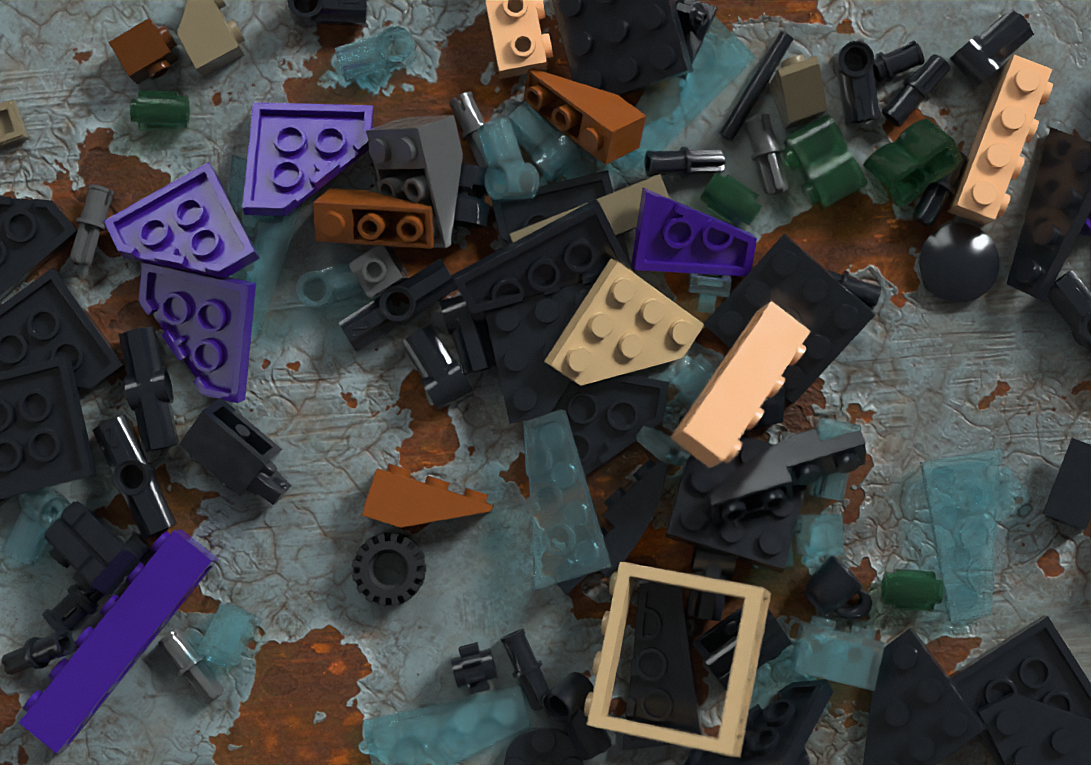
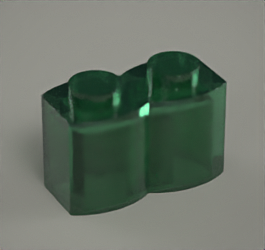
(912, 162)
(824, 163)

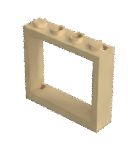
(742, 671)

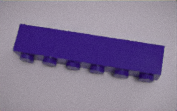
(118, 639)

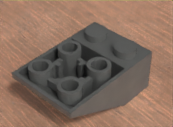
(420, 164)

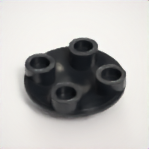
(959, 262)

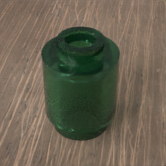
(160, 111)
(731, 200)
(911, 590)

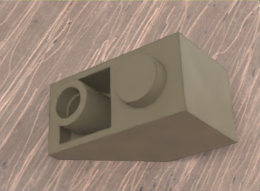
(208, 36)
(798, 91)

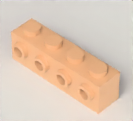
(518, 36)
(1000, 140)
(741, 385)

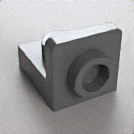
(378, 270)

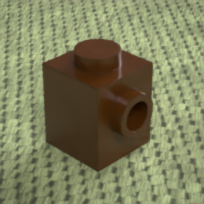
(145, 51)

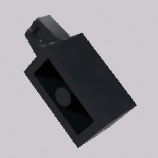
(235, 452)

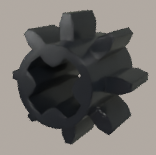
(474, 668)

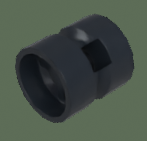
(471, 208)

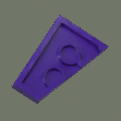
(688, 241)

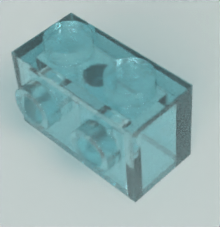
(837, 654)

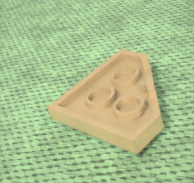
(622, 329)

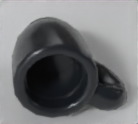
(833, 587)

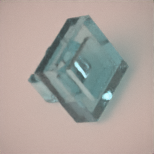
(708, 287)

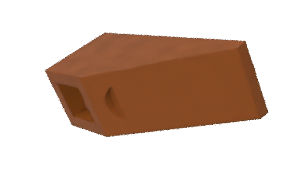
(587, 115)
(371, 219)
(410, 502)

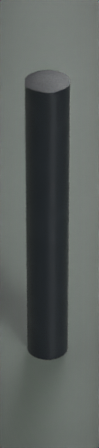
(756, 86)

